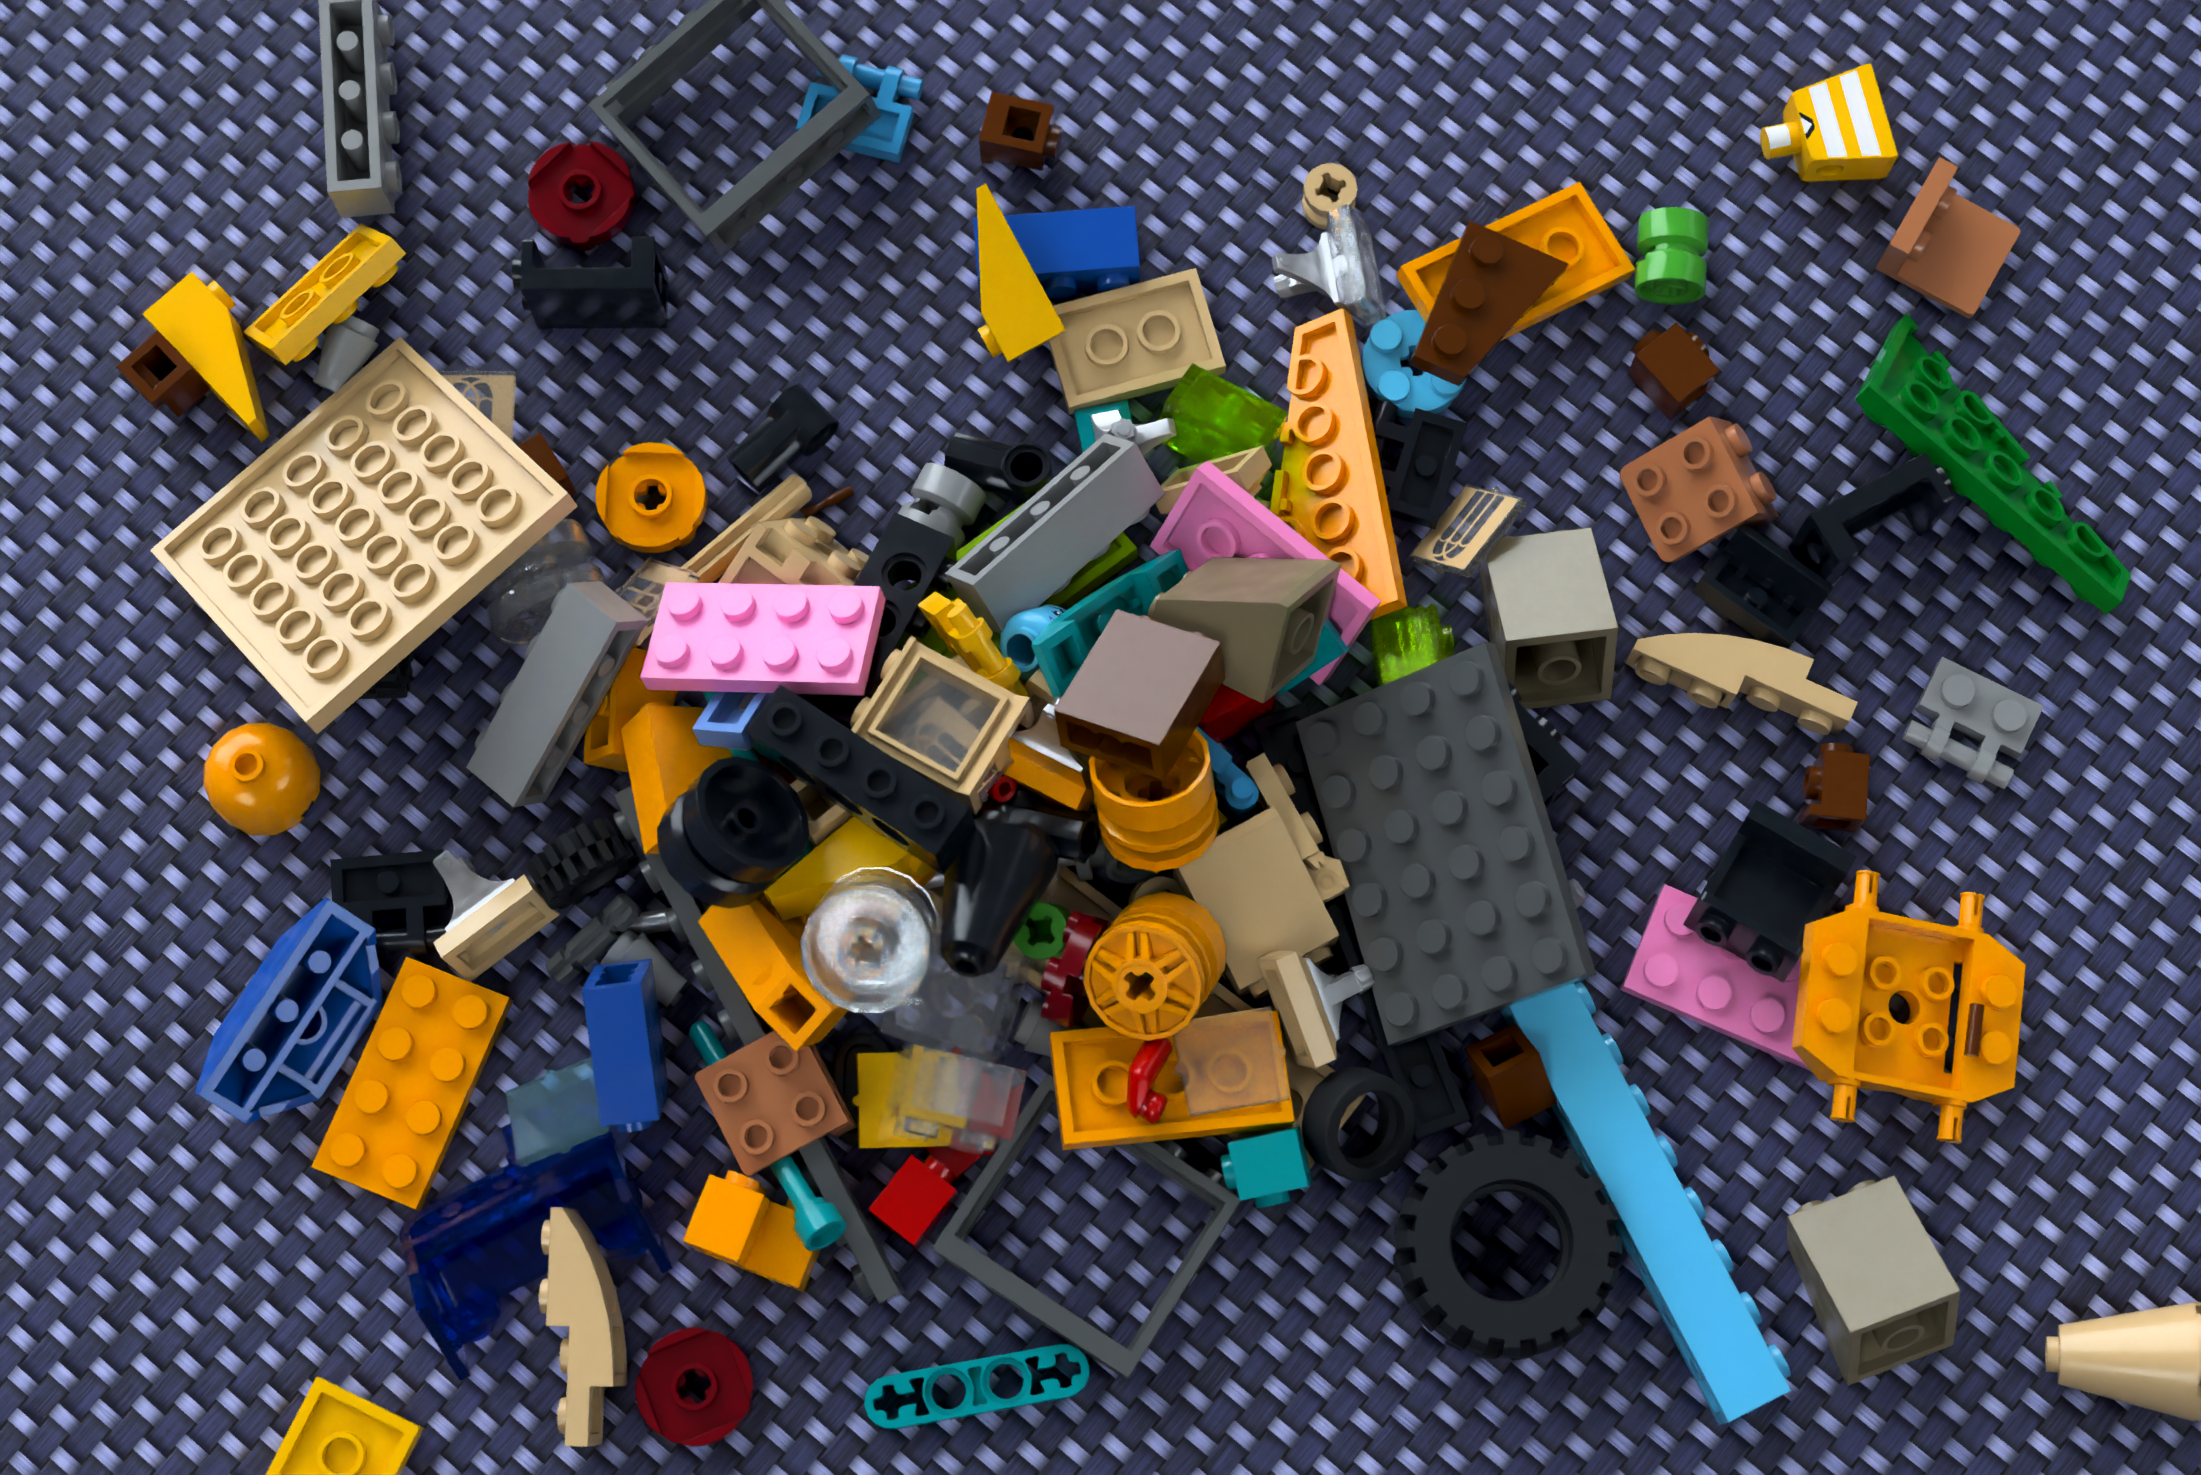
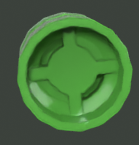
(1673, 252)

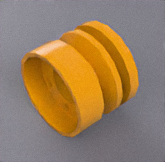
(1154, 820)
(1171, 942)

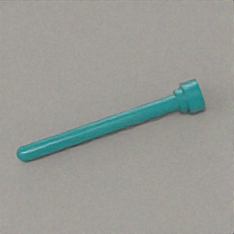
(816, 1221)

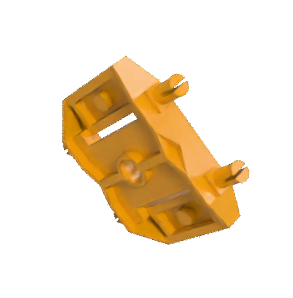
(1844, 1017)

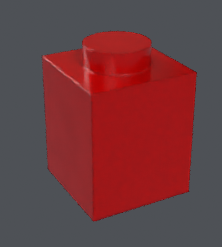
(915, 1199)

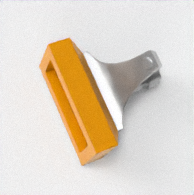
(1049, 766)

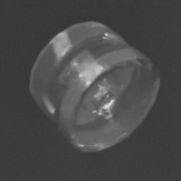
(527, 588)
(877, 972)

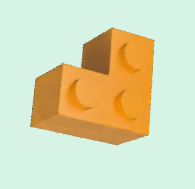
(750, 1231)

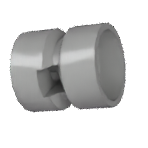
(944, 501)

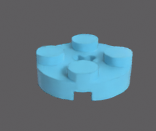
(1388, 381)

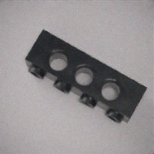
(902, 553)
(862, 779)

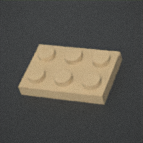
(1134, 340)

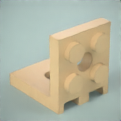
(794, 554)

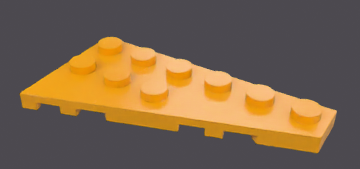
(1331, 462)

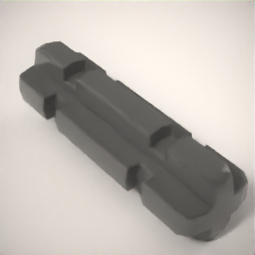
(593, 939)

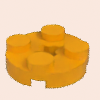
(630, 476)

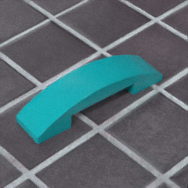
(1071, 636)

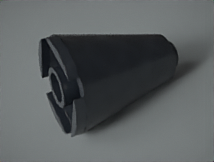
(993, 891)

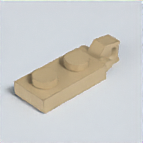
(1274, 790)

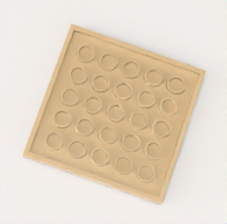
(362, 532)

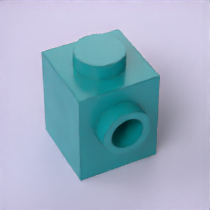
(1267, 1166)

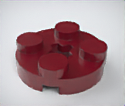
(581, 223)
(1064, 977)
(665, 1372)

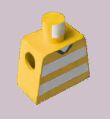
(1835, 130)

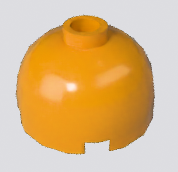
(261, 778)

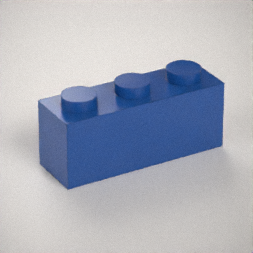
(1077, 248)

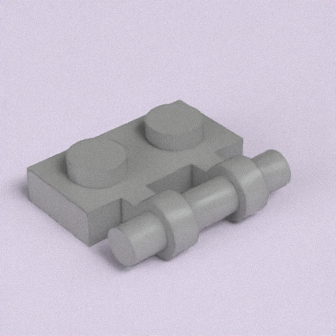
(1979, 710)

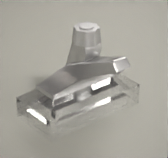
(1339, 267)

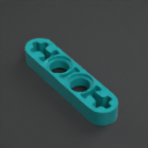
(976, 1378)

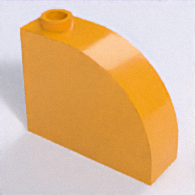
(665, 760)

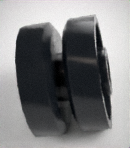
(733, 832)

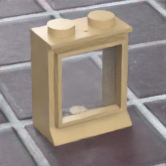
(941, 720)

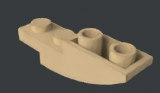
(1720, 665)
(585, 1299)

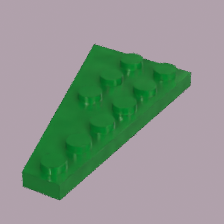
(1984, 462)

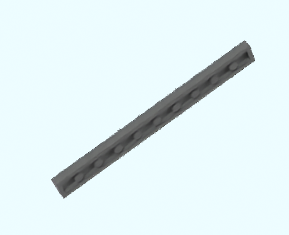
(741, 1022)

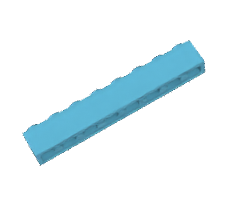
(1655, 1214)

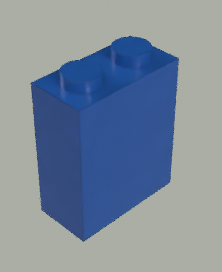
(626, 1044)

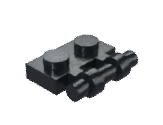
(1425, 464)
(392, 886)

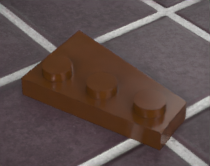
(1480, 300)

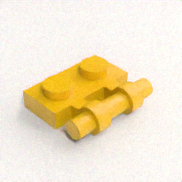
(971, 640)

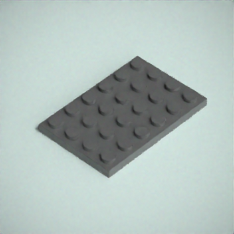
(1444, 846)

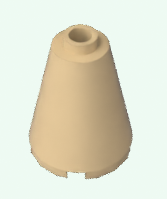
(2134, 1358)

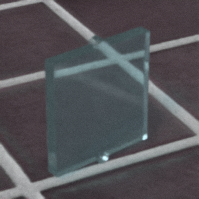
(554, 1112)

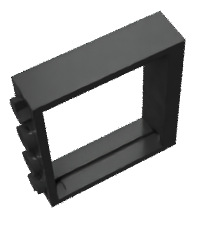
(785, 167)
(1163, 1158)

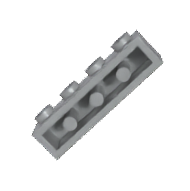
(357, 107)
(1057, 532)
(556, 692)

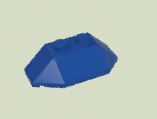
(295, 1017)

